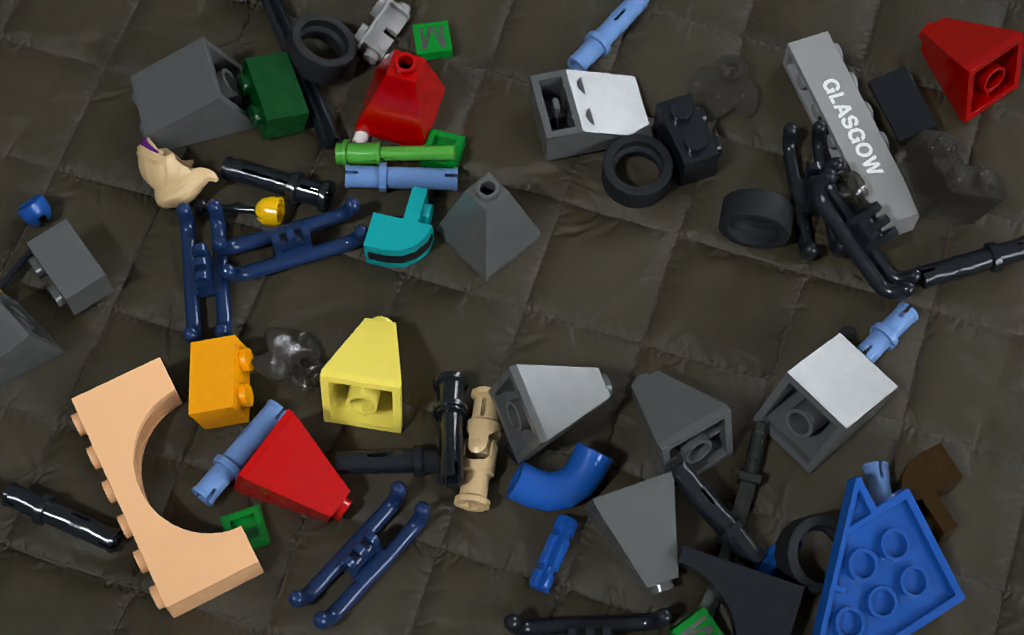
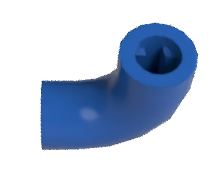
(559, 488)

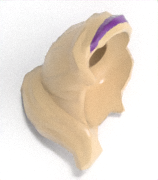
(169, 176)

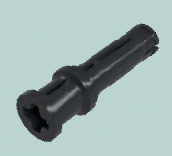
(294, 187)
(450, 413)

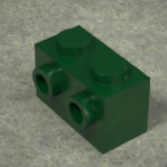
(273, 95)

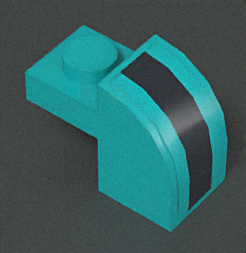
(398, 240)

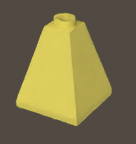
(364, 379)

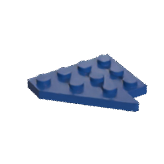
(883, 569)

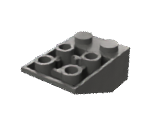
(585, 111)

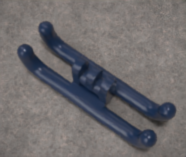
(291, 243)
(202, 272)
(362, 558)

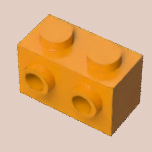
(220, 382)

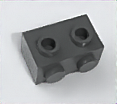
(69, 266)

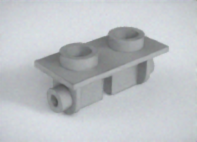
(387, 16)

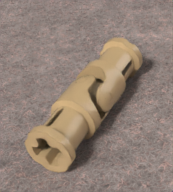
(482, 446)

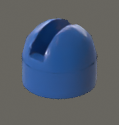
(34, 209)

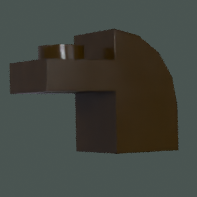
(929, 478)

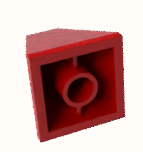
(972, 62)
(401, 100)
(294, 473)

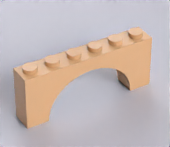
(183, 563)

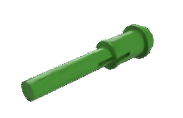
(373, 153)

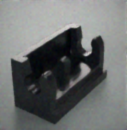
(902, 105)

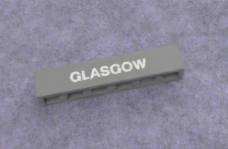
(833, 96)

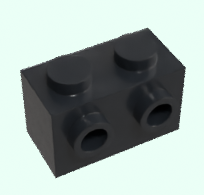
(684, 132)

